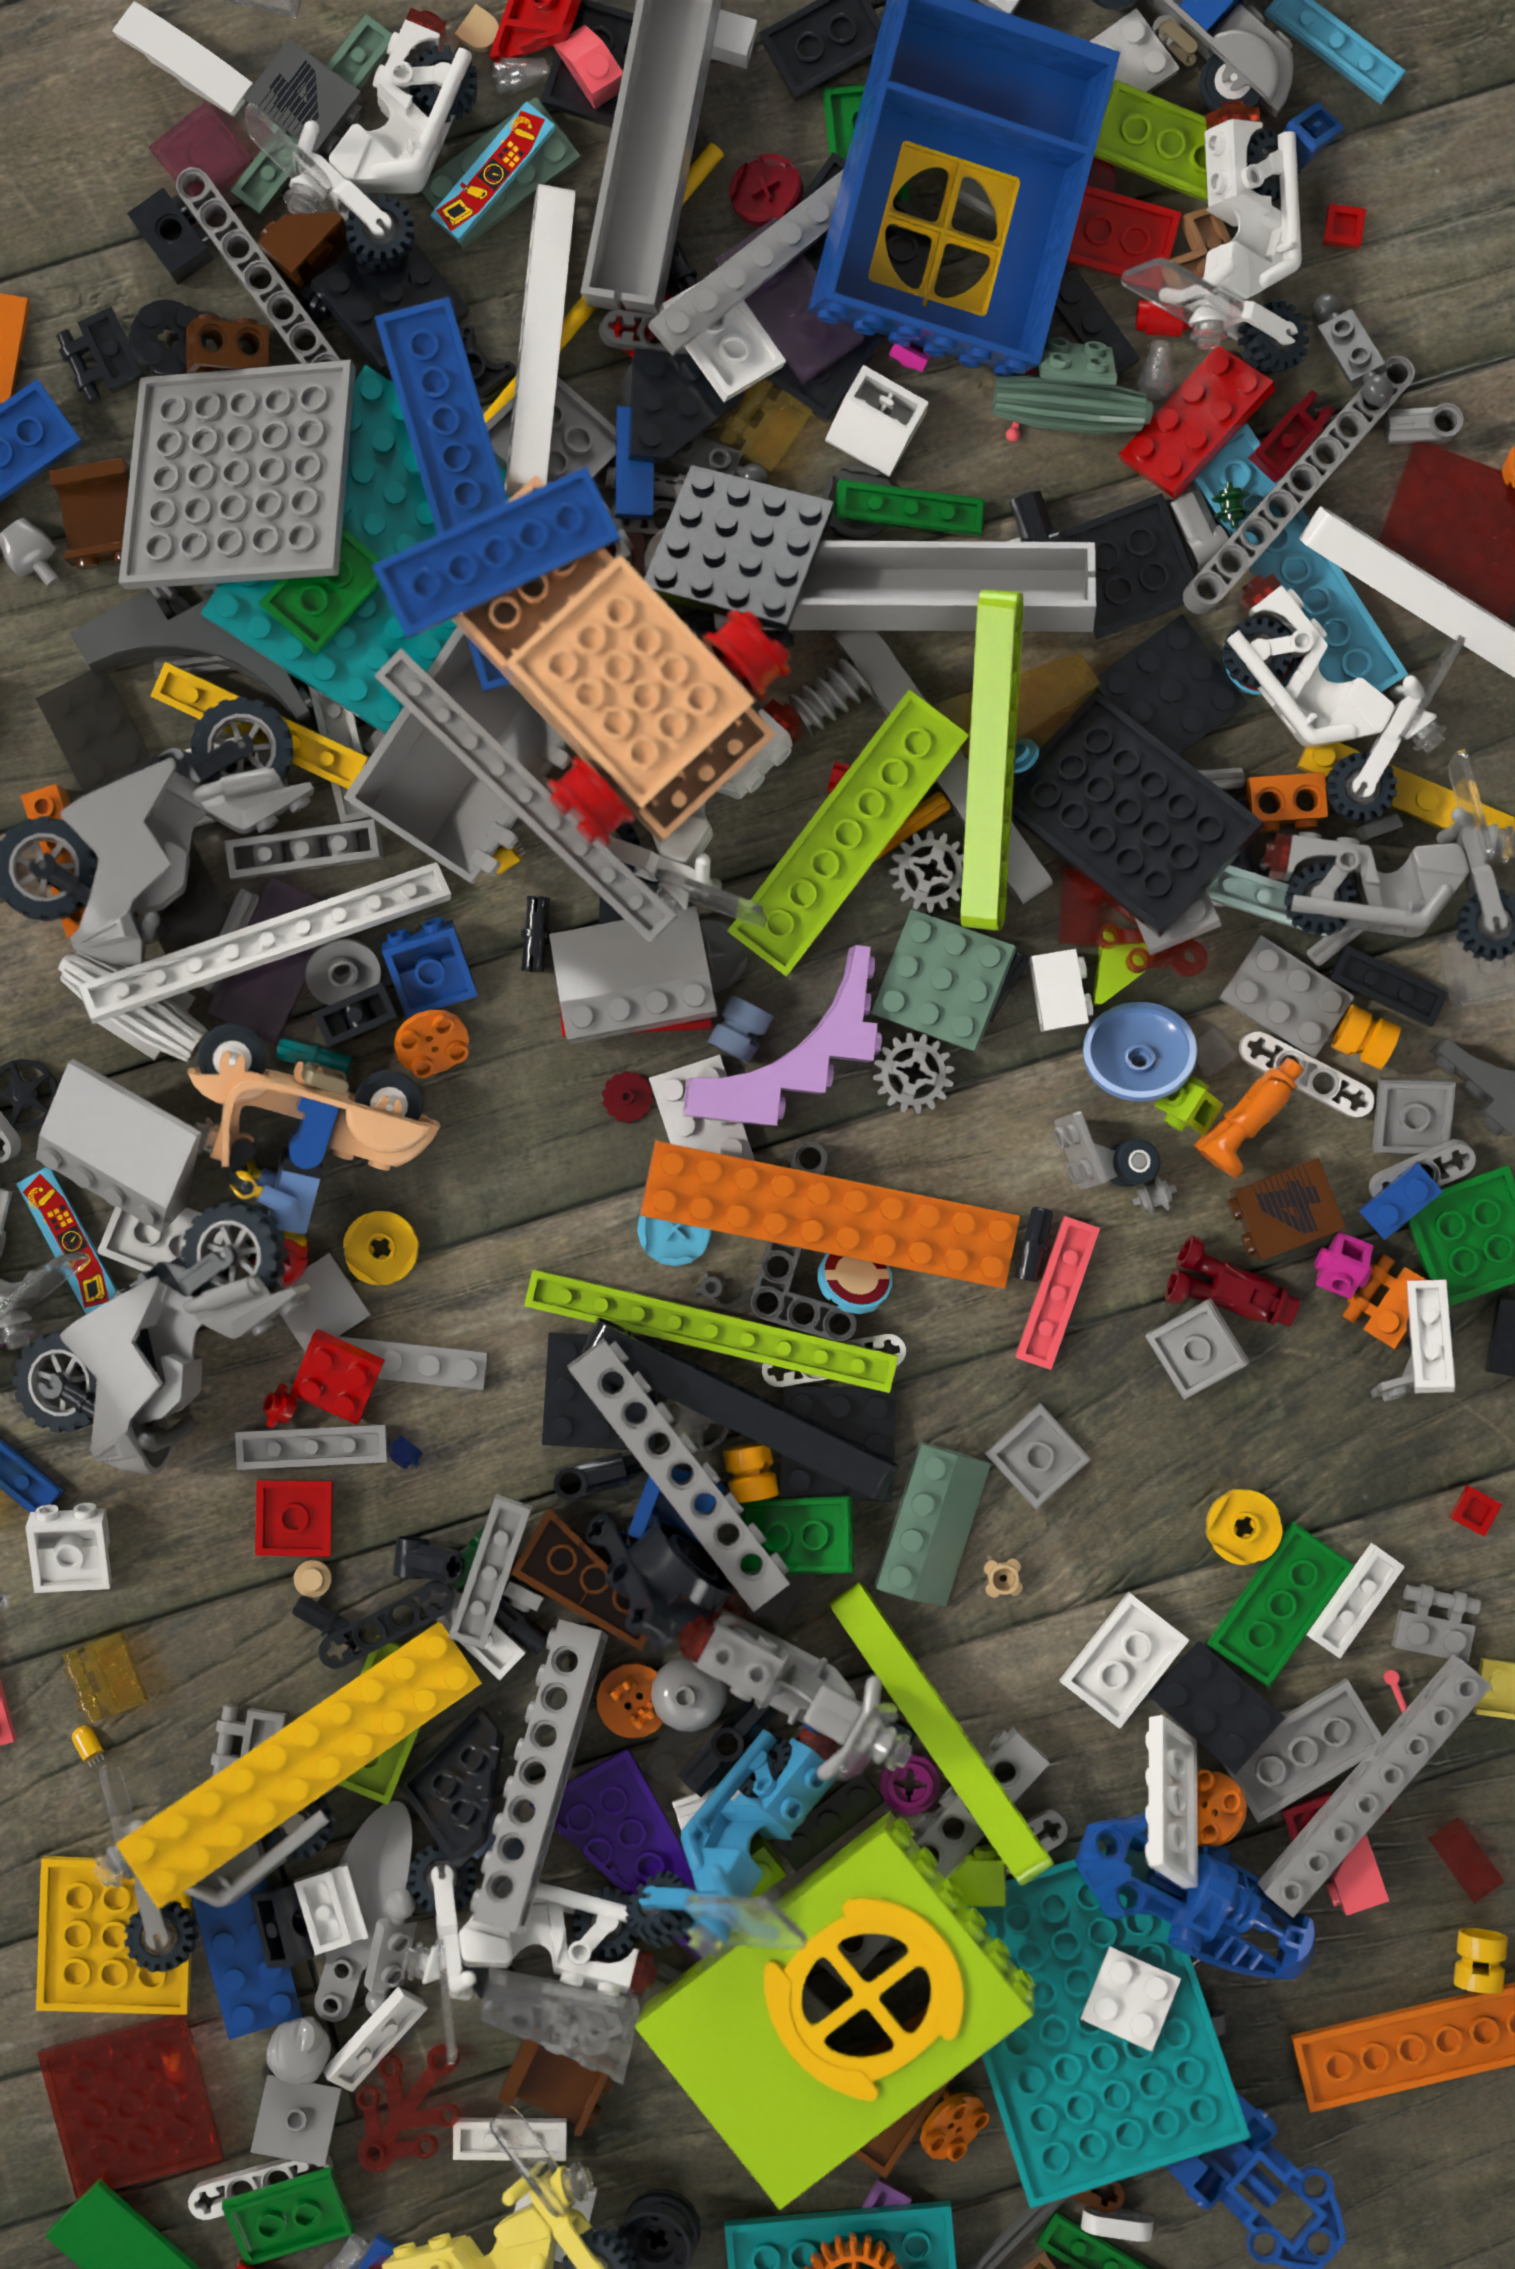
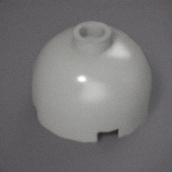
(687, 1696)

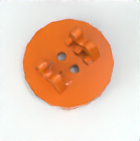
(417, 1051)
(621, 1687)
(1227, 1798)
(953, 2125)

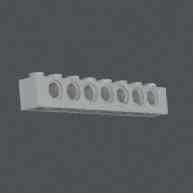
(754, 1586)
(1027, 1765)
(1373, 1785)
(547, 1796)

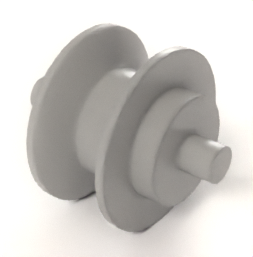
(1154, 1195)

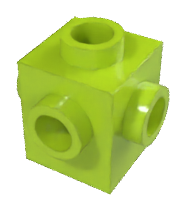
(1190, 1107)

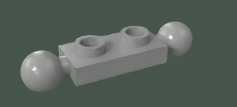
(389, 1948)

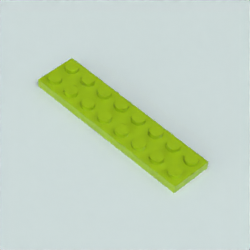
(850, 831)

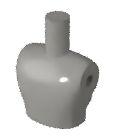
(28, 550)

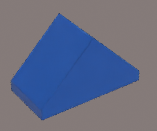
(1314, 132)

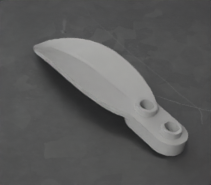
(378, 1865)

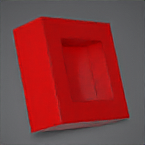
(1343, 226)
(1475, 1510)

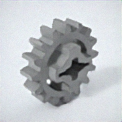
(913, 864)
(918, 1057)

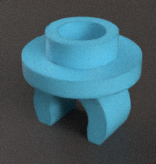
(1025, 755)

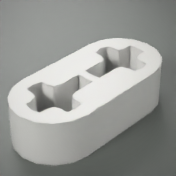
(1118, 2224)

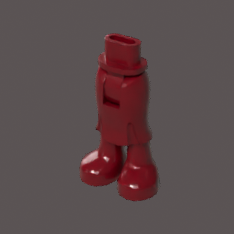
(1231, 1287)

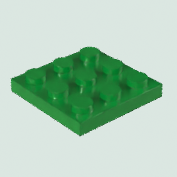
(1469, 1235)

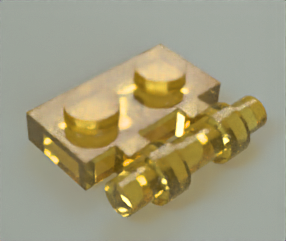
(776, 430)
(114, 1672)

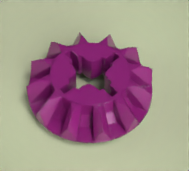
(921, 1796)

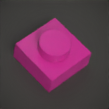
(911, 356)

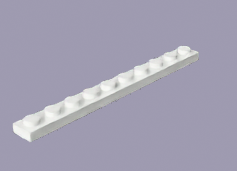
(263, 942)

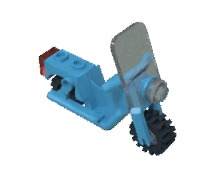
(777, 1794)

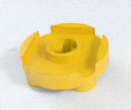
(359, 1251)
(1249, 1547)

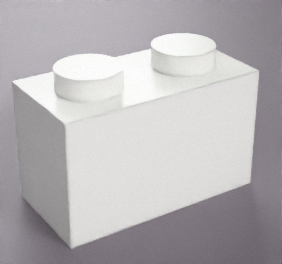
(1060, 990)

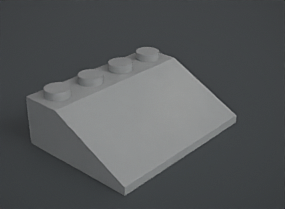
(623, 985)
(119, 1146)

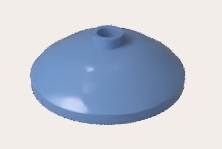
(1140, 1035)

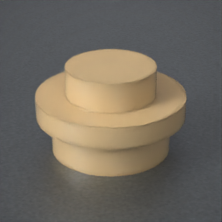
(312, 1578)

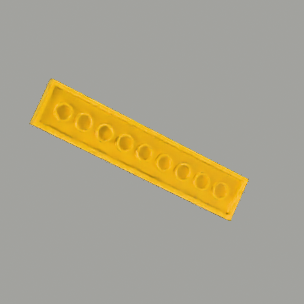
(297, 1765)

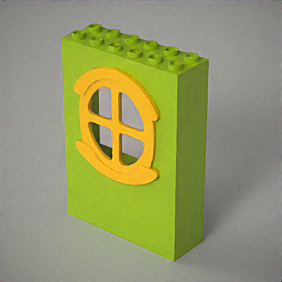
(765, 2074)

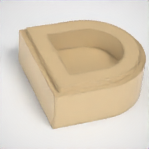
(477, 30)

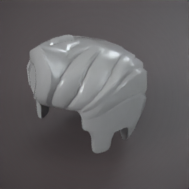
(298, 2051)

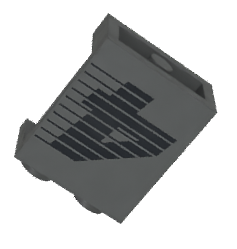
(302, 90)

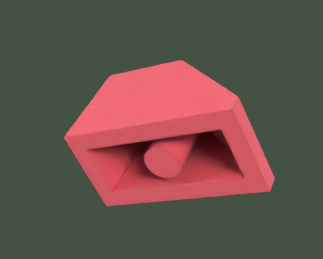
(591, 65)
(1357, 1881)

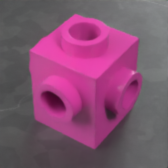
(1344, 1272)

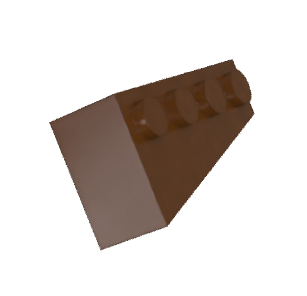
(574, 1576)

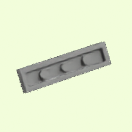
(427, 1363)
(311, 1446)
(490, 1571)

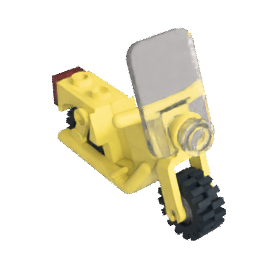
(530, 2234)

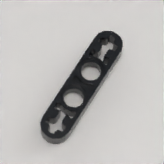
(385, 1621)

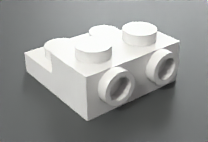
(69, 1548)

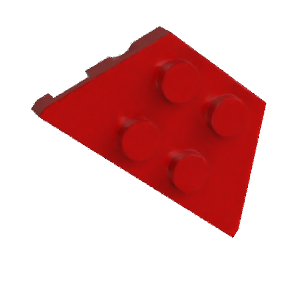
(533, 26)

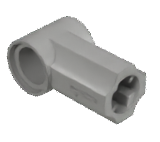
(1419, 424)
(1198, 527)

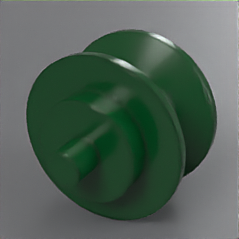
(1231, 505)

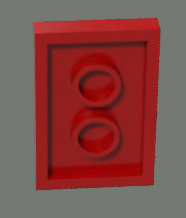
(1120, 232)

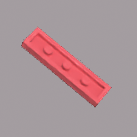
(1057, 1292)

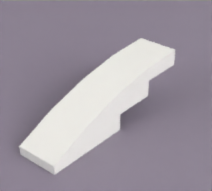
(183, 58)

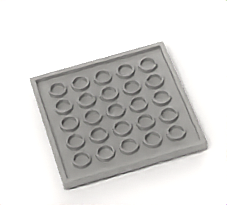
(238, 475)

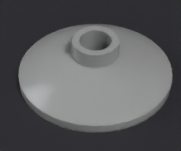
(333, 985)

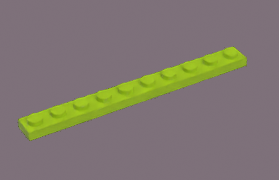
(712, 1330)

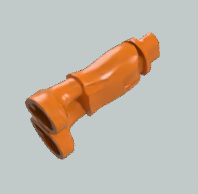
(1253, 1111)

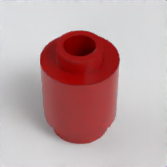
(1157, 322)

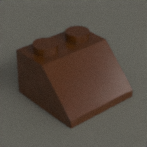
(303, 244)

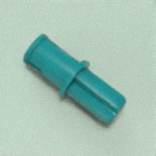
(297, 1051)

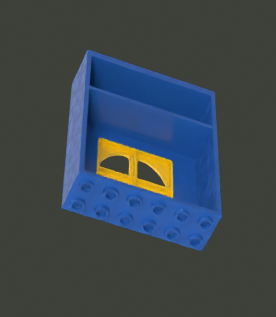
(984, 103)

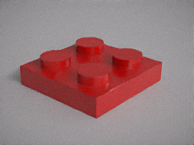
(337, 1376)
(294, 1517)

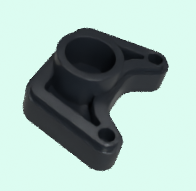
(486, 375)

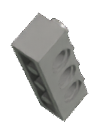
(304, 850)

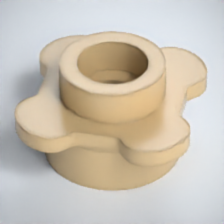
(995, 1570)

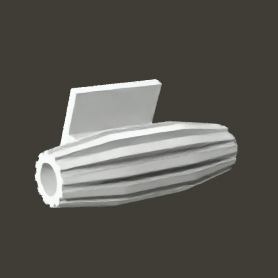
(150, 1028)

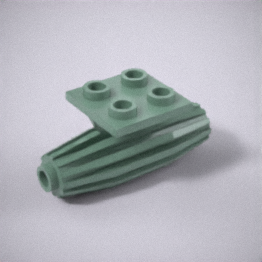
(1072, 393)

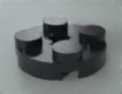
(150, 323)

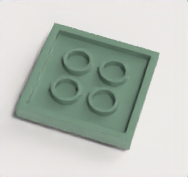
(943, 980)

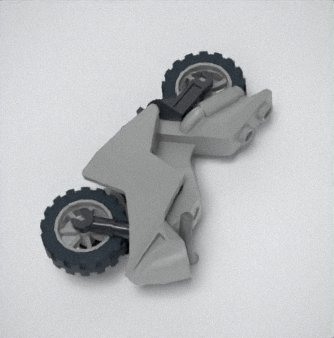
(145, 830)
(142, 1342)

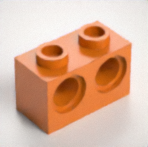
(1284, 793)

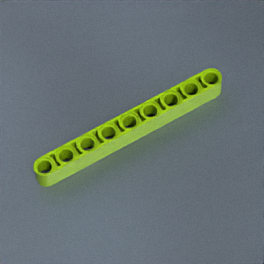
(991, 758)
(941, 1734)

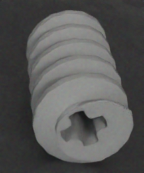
(829, 695)

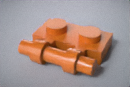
(1391, 1316)

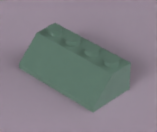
(932, 1524)

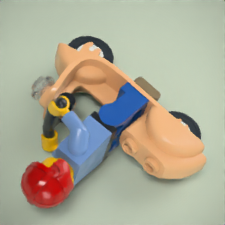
(374, 1123)

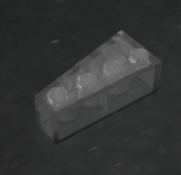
(564, 2018)

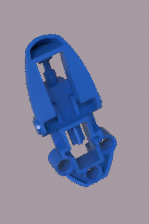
(1204, 1917)
(1218, 2172)

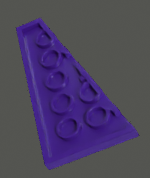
(622, 1827)

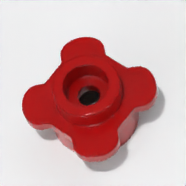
(279, 1406)

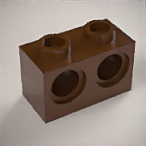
(226, 337)

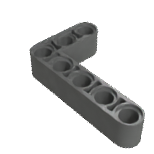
(780, 1285)

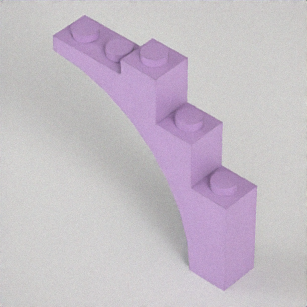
(806, 1069)

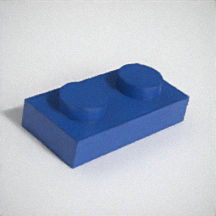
(1400, 1200)

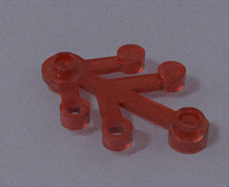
(1172, 958)
(403, 2113)

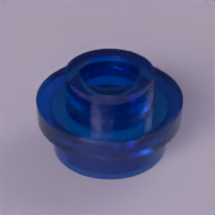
(404, 1453)

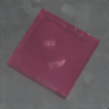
(201, 143)

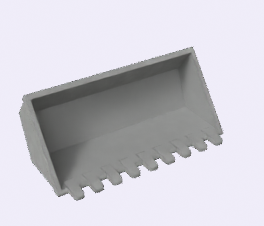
(433, 797)

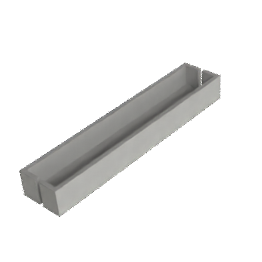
(649, 154)
(940, 585)

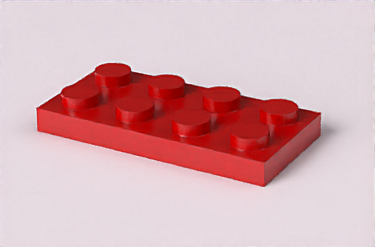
(1197, 421)

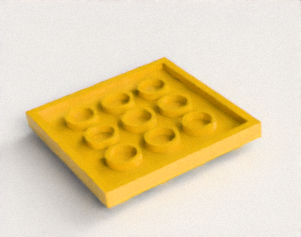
(84, 1950)

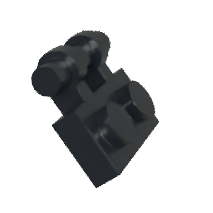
(110, 350)

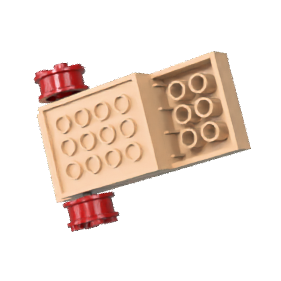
(629, 690)

